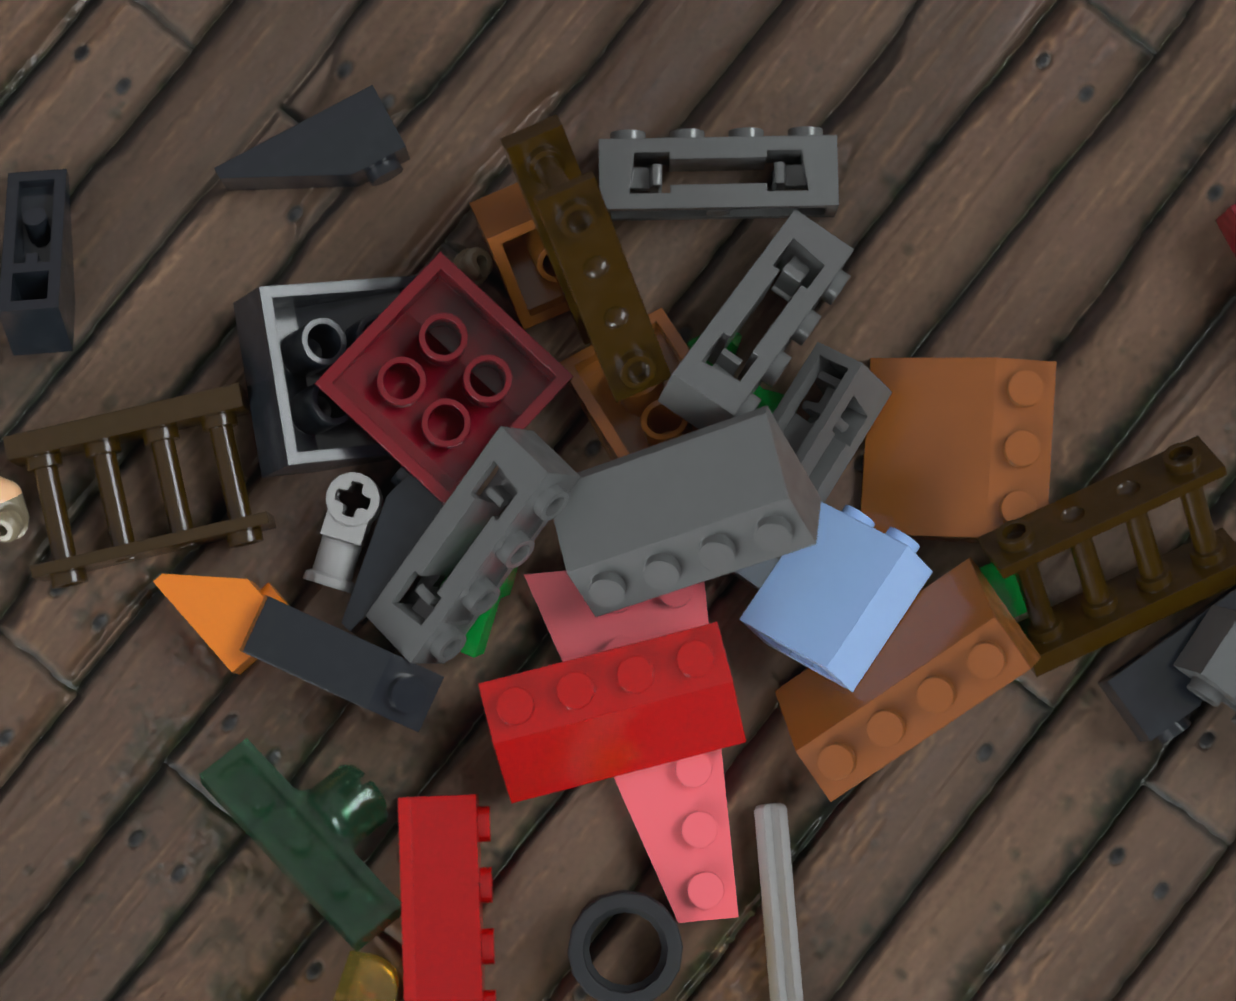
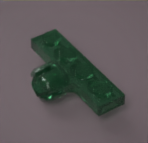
(311, 836)

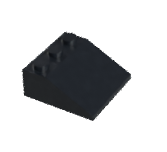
(286, 345)

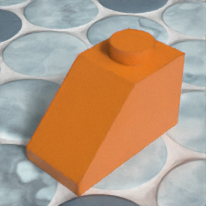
(218, 611)

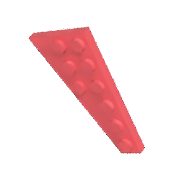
(676, 804)

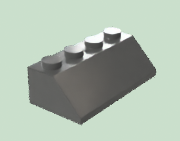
(686, 512)

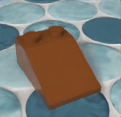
(639, 419)

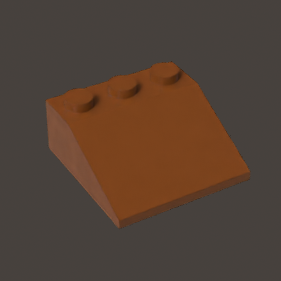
(958, 445)

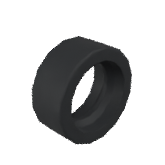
(615, 903)

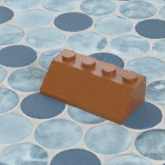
(936, 665)

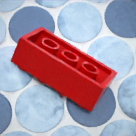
(613, 712)
(444, 898)

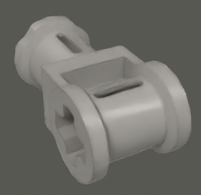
(342, 534)

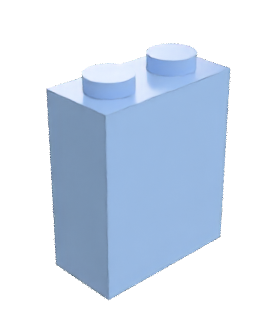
(839, 597)

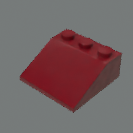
(442, 376)

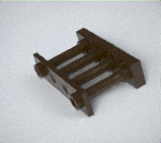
(586, 257)
(101, 440)
(1138, 596)

